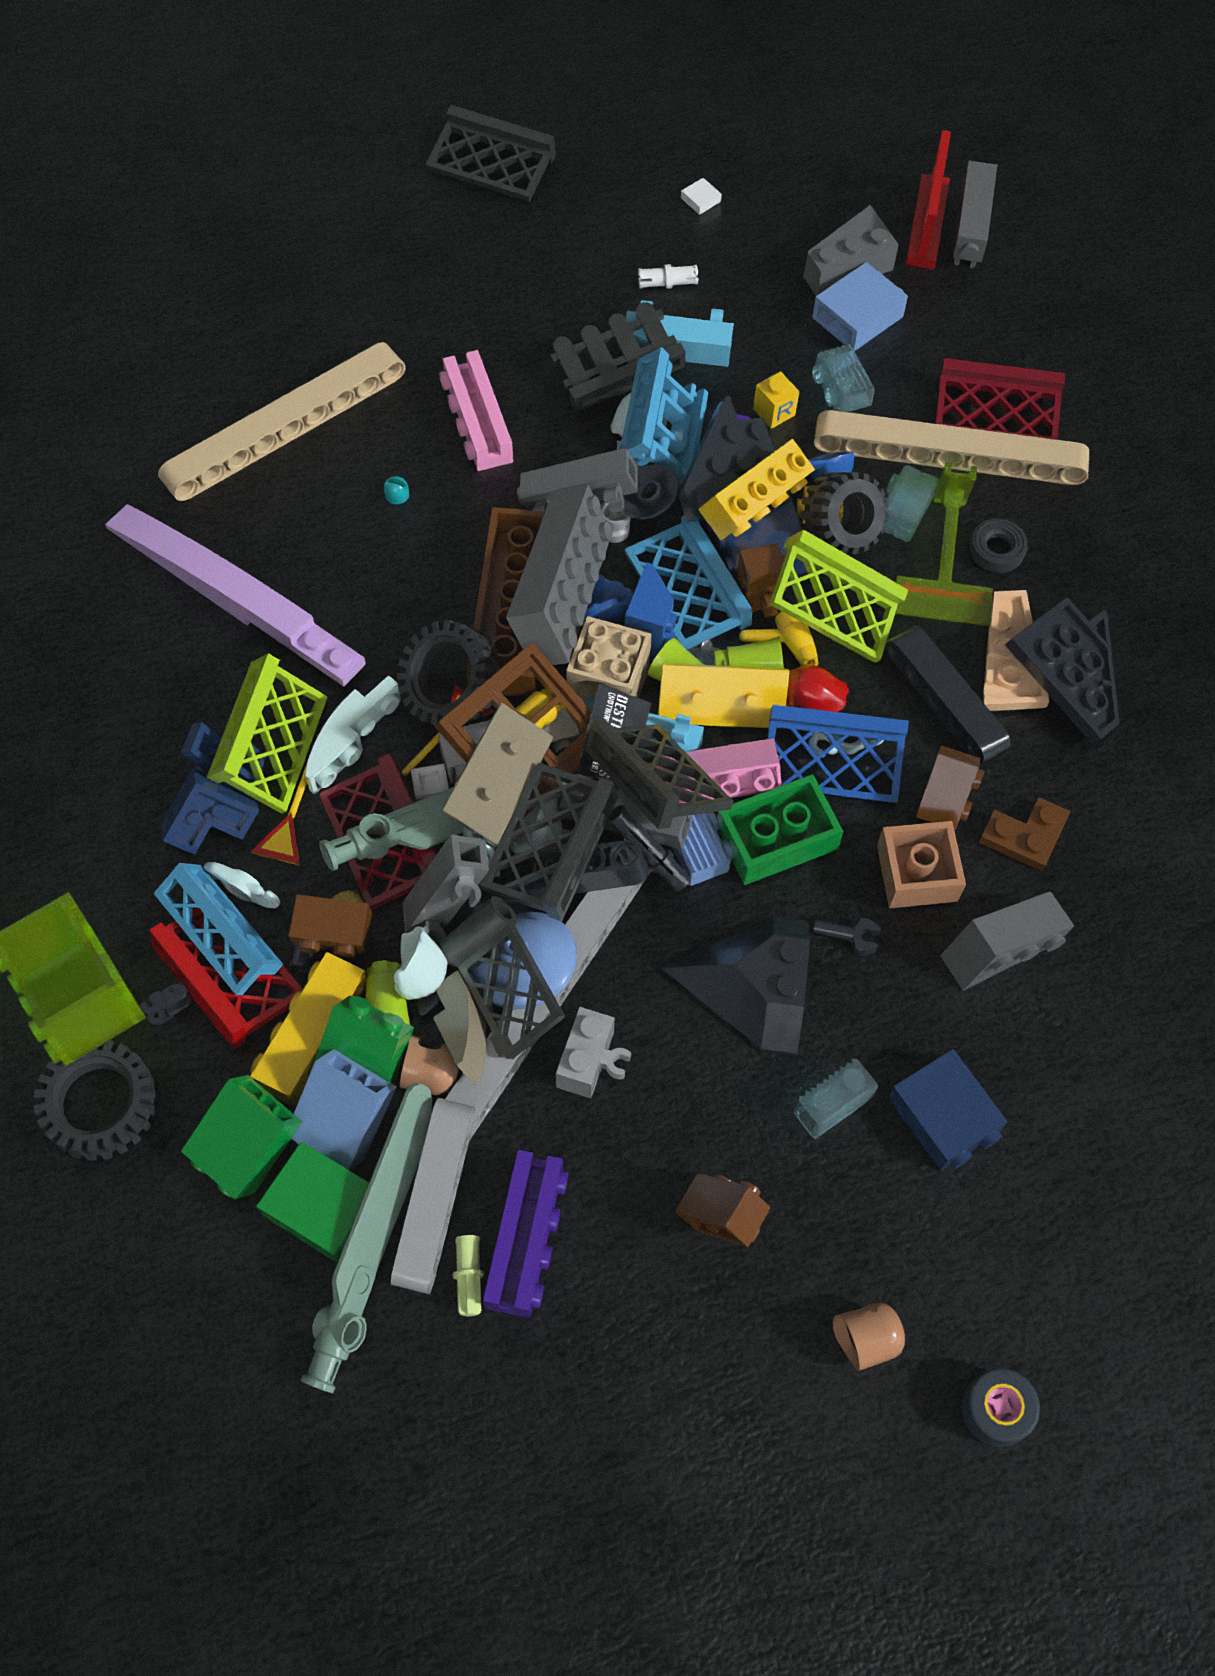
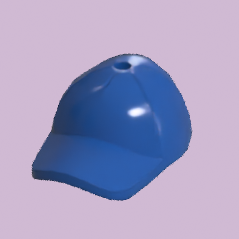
(832, 463)

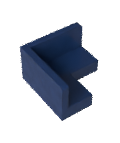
(203, 805)

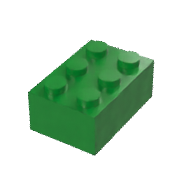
(779, 829)

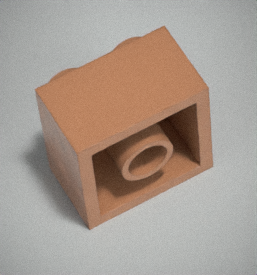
(921, 864)

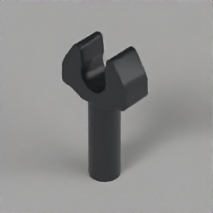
(851, 934)

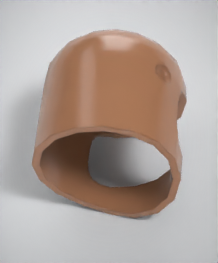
(429, 1067)
(875, 1333)

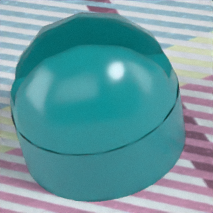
(396, 490)

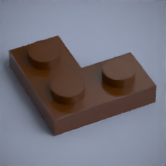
(1027, 842)

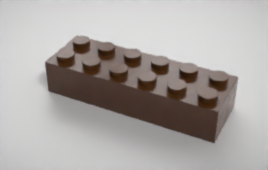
(506, 554)

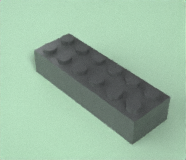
(560, 574)

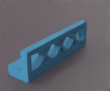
(227, 920)

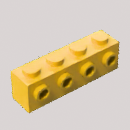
(756, 489)
(295, 1042)

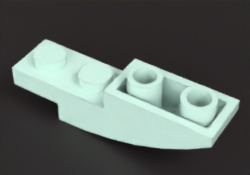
(339, 739)

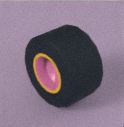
(1014, 1404)

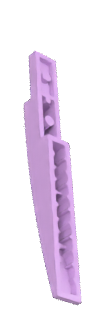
(237, 593)

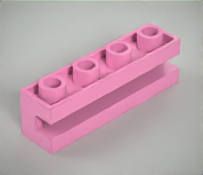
(477, 412)
(739, 768)

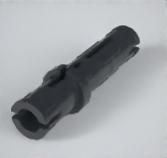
(674, 874)

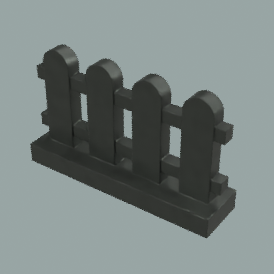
(609, 375)

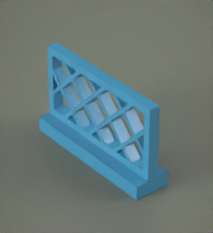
(715, 576)

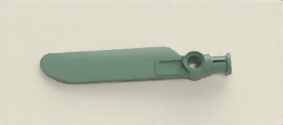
(415, 826)
(340, 1325)

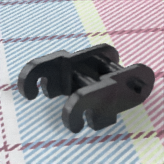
(166, 1004)

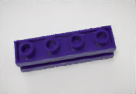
(524, 1235)

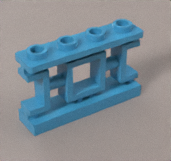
(659, 396)

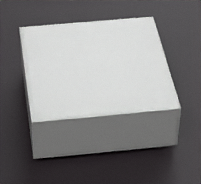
(701, 196)
(429, 781)

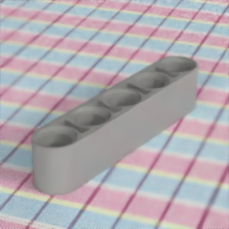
(433, 1196)

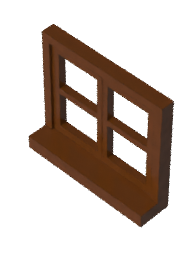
(490, 691)

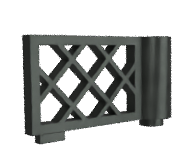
(471, 945)

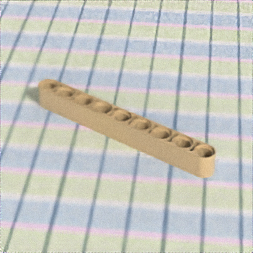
(281, 421)
(963, 447)

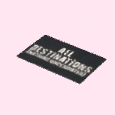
(619, 711)

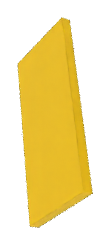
(722, 694)

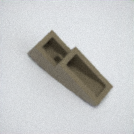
(462, 1026)

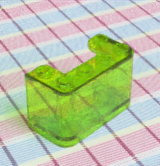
(66, 981)

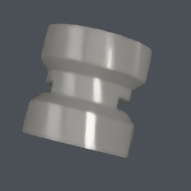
(618, 521)

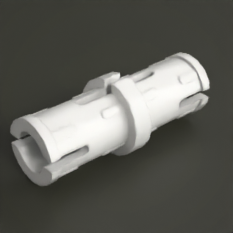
(668, 276)

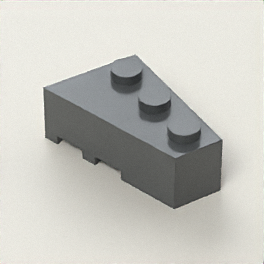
(847, 248)
(1006, 939)

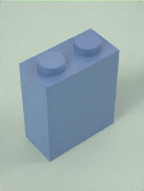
(859, 306)
(342, 1109)

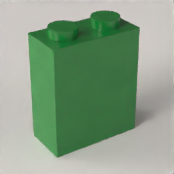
(366, 1036)
(241, 1137)
(315, 1200)

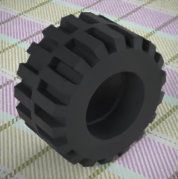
(865, 507)

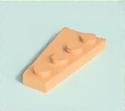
(1005, 678)

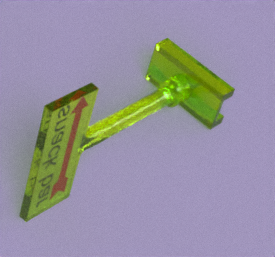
(942, 597)

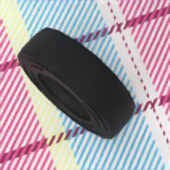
(998, 529)

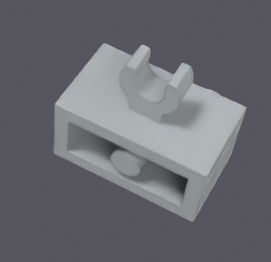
(589, 1053)

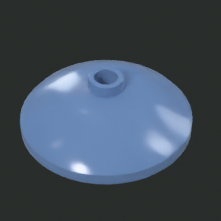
(551, 949)

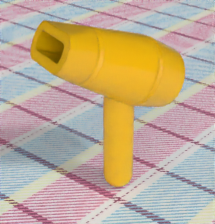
(792, 632)

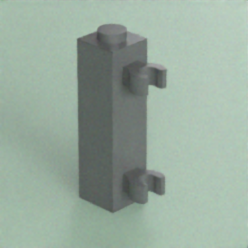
(974, 212)
(607, 474)
(671, 837)
(446, 886)

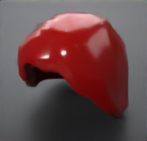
(815, 689)

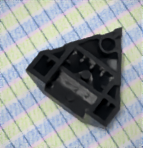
(754, 981)

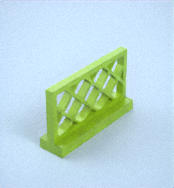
(841, 570)
(242, 726)

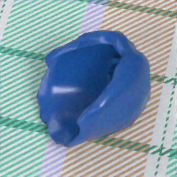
(609, 601)

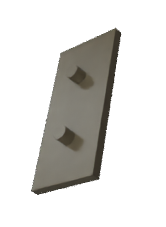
(497, 774)

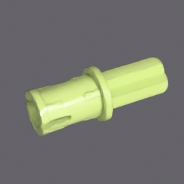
(468, 1275)

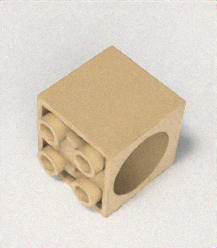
(609, 657)

